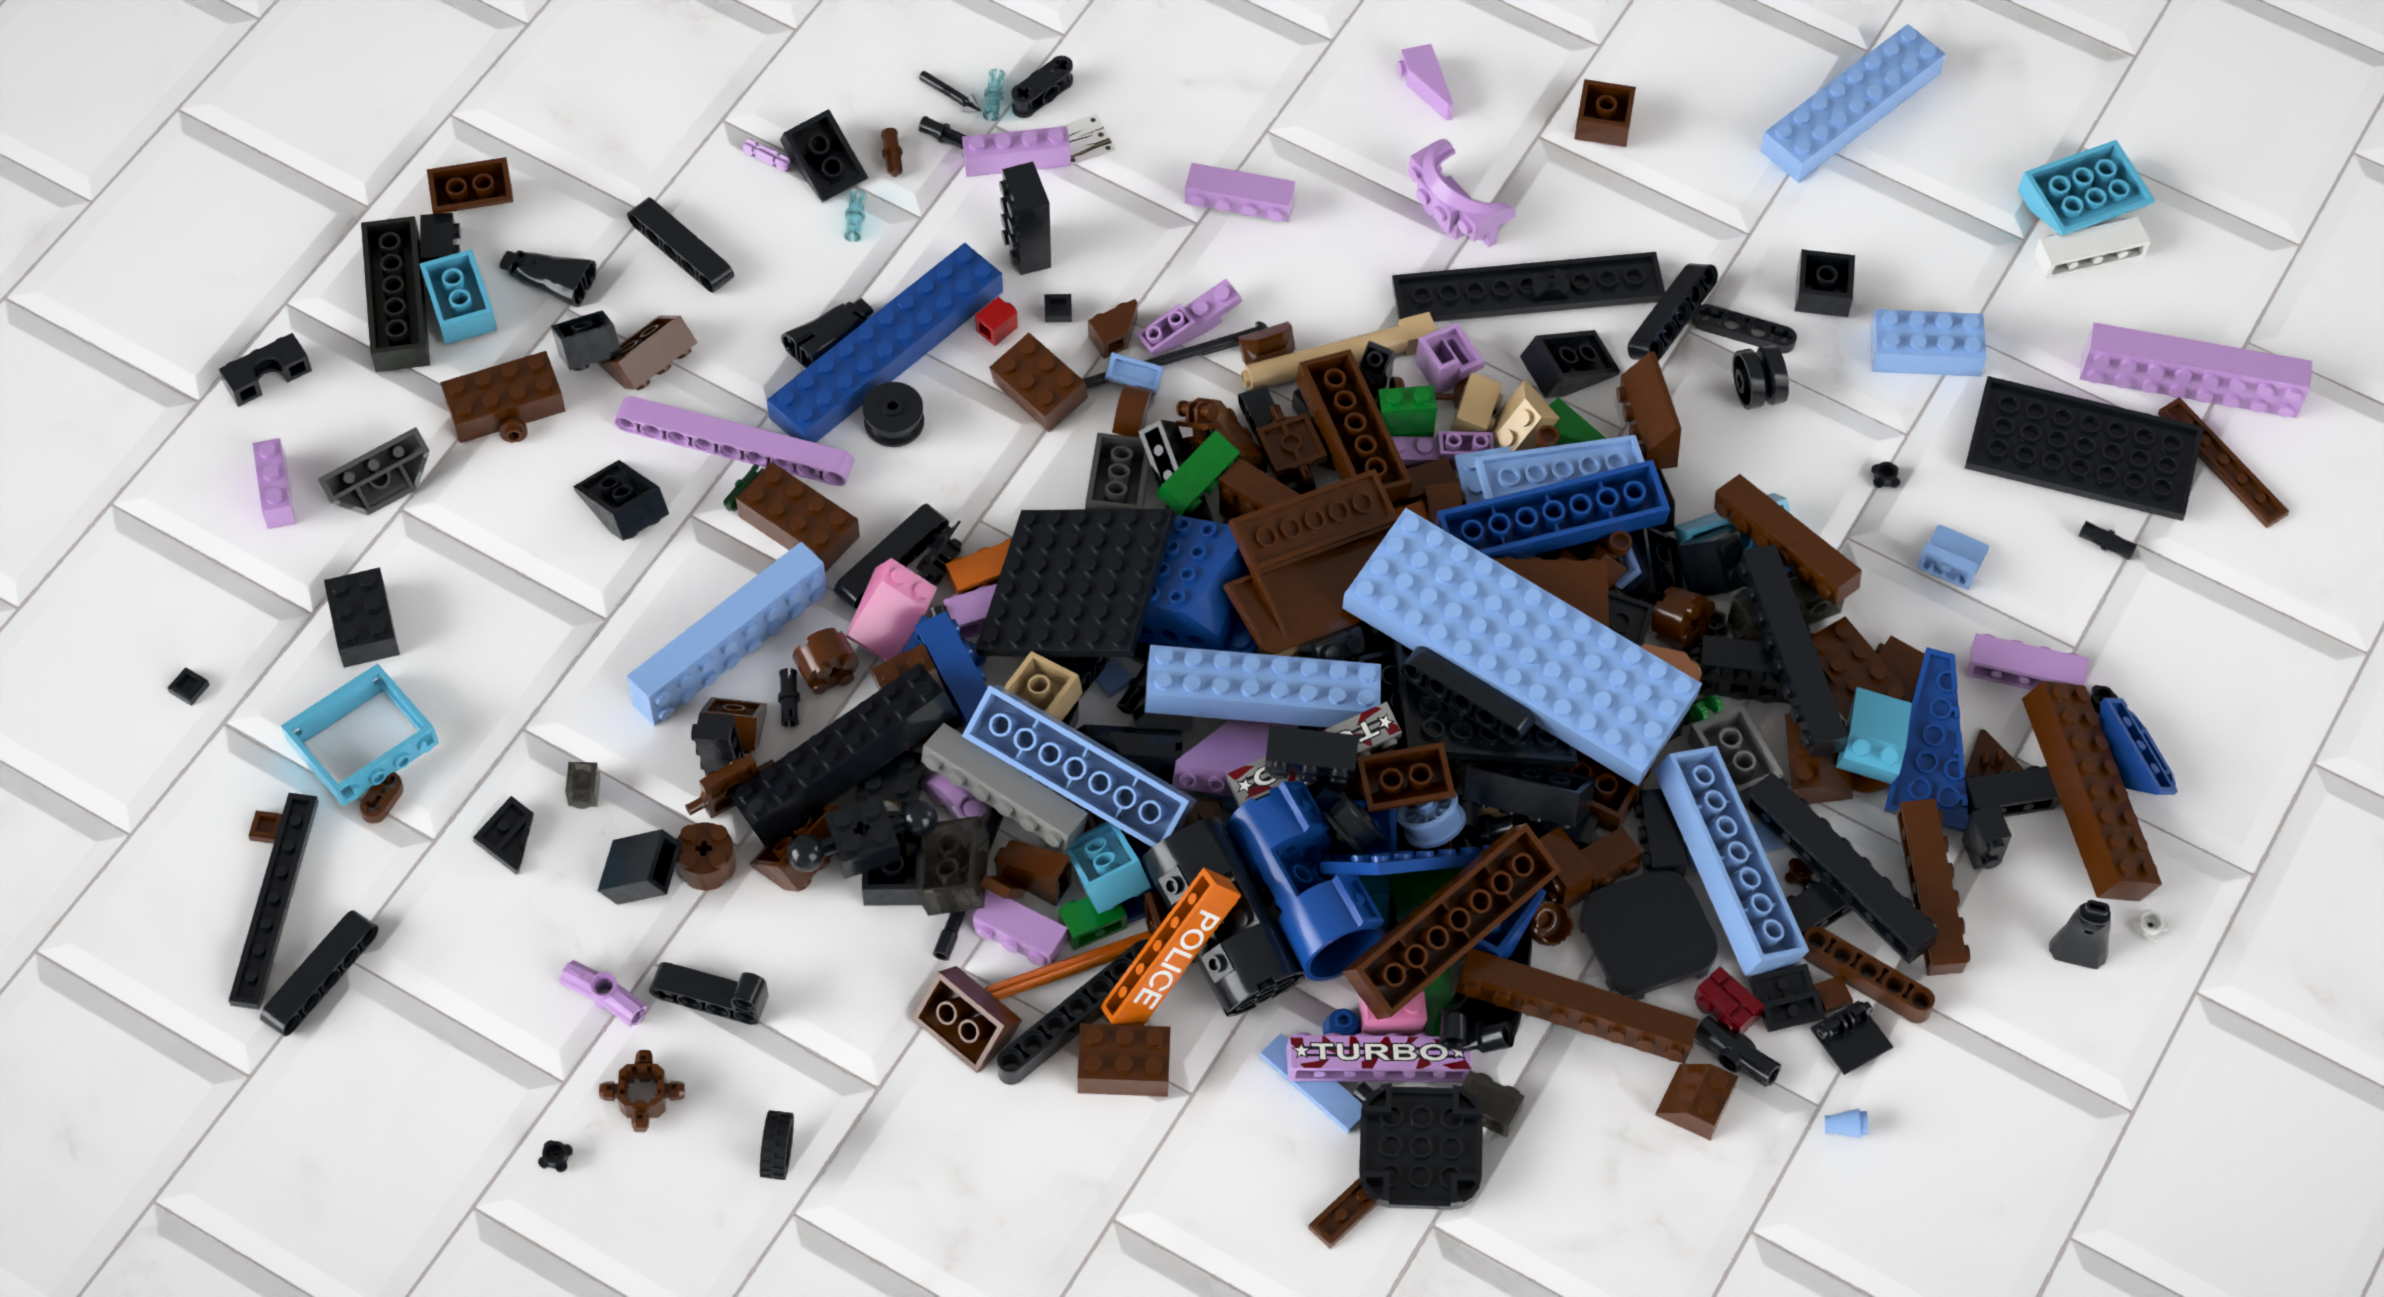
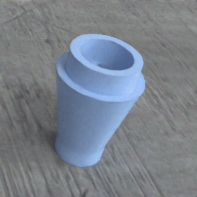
(1848, 1123)

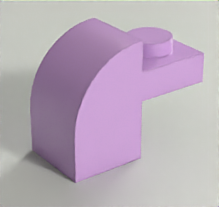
(955, 798)

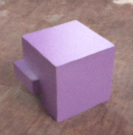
(1447, 357)

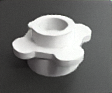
(2154, 918)

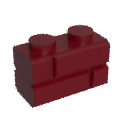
(1728, 1001)

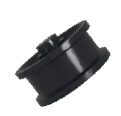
(893, 414)
(1353, 825)

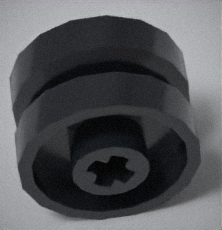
(1760, 376)

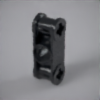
(1042, 86)

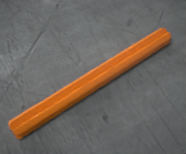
(1063, 968)

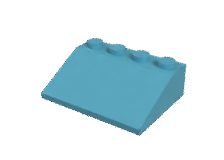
(2084, 188)

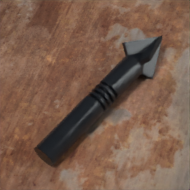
(969, 103)

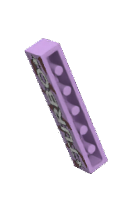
(1374, 1058)

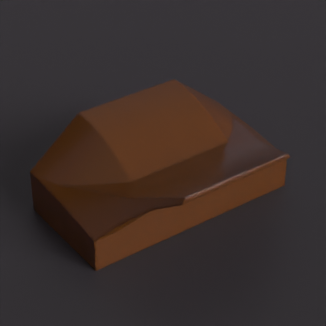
(1267, 343)

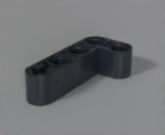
(711, 994)

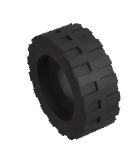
(776, 1145)

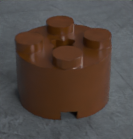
(1682, 618)
(826, 660)
(705, 855)

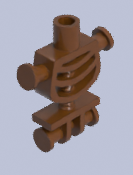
(1198, 418)

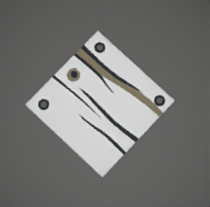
(1088, 139)

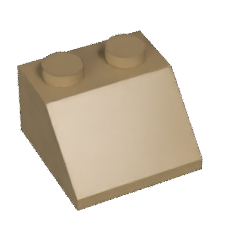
(1521, 418)

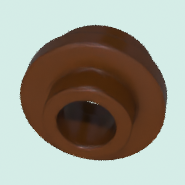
(513, 430)

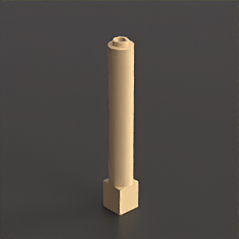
(1285, 367)

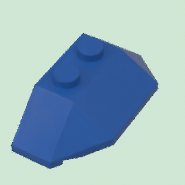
(2134, 750)

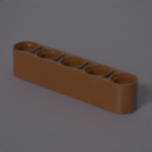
(1873, 987)

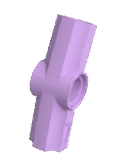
(617, 1000)

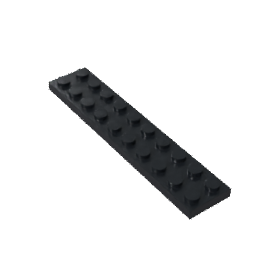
(1508, 288)

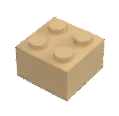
(1046, 685)

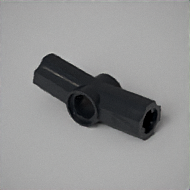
(1737, 1052)

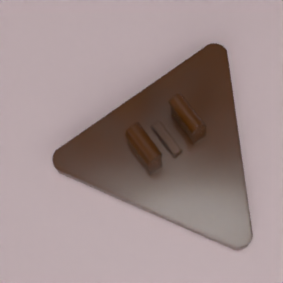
(1989, 757)

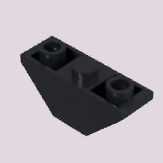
(1377, 367)

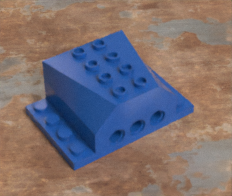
(1189, 595)

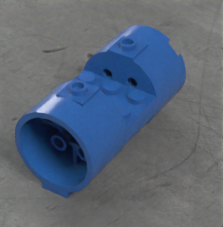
(1323, 916)

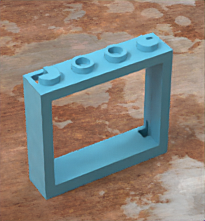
(342, 703)

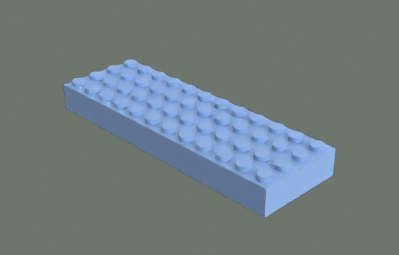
(1523, 642)

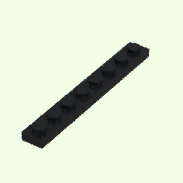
(273, 901)

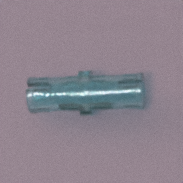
(994, 94)
(855, 215)

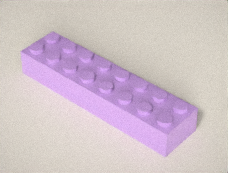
(2196, 370)

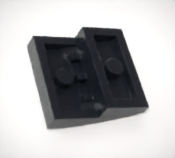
(1787, 997)

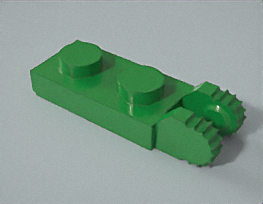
(1700, 708)

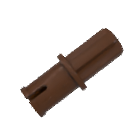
(892, 151)

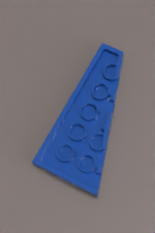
(1934, 745)
(1402, 861)

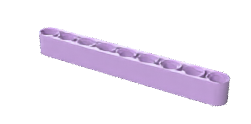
(734, 440)

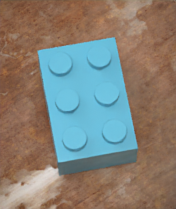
(458, 297)

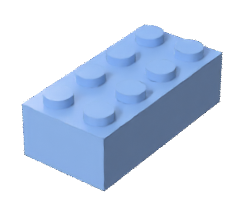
(1928, 342)

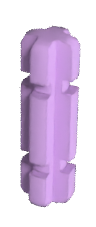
(767, 154)

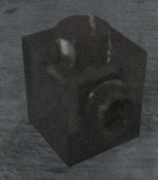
(582, 784)

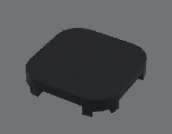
(1648, 933)
(1421, 1147)

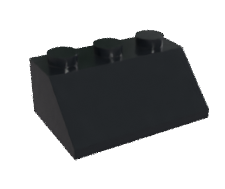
(1658, 564)

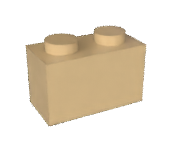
(1477, 405)

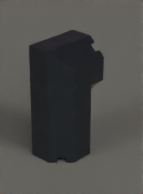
(1148, 748)

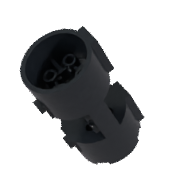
(1247, 952)

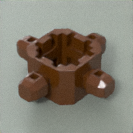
(644, 1071)

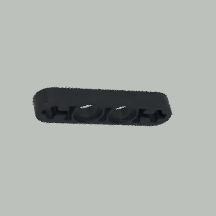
(1746, 324)

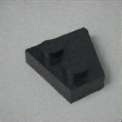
(507, 834)

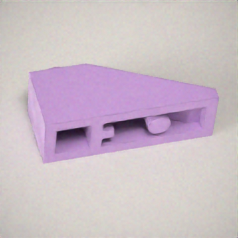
(1425, 78)

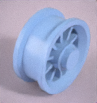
(1431, 822)

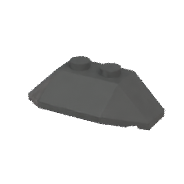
(378, 475)

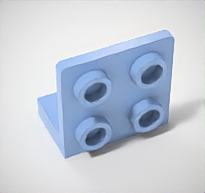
(1952, 556)

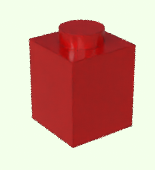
(996, 321)

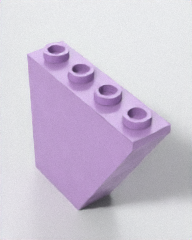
(1222, 752)

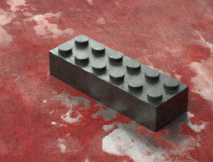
(395, 294)

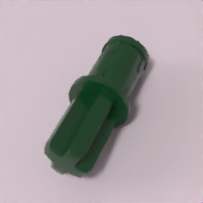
(740, 485)

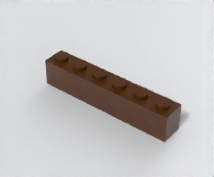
(1798, 546)
(1932, 885)

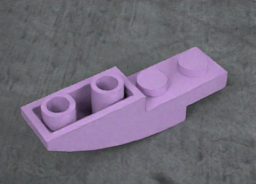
(1190, 322)
(1447, 444)

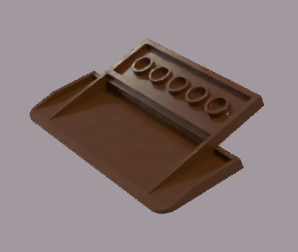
(1306, 558)

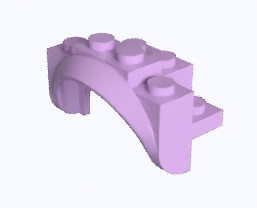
(1449, 202)

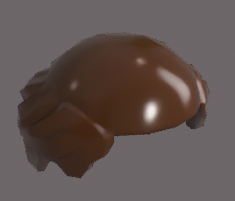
(1550, 924)

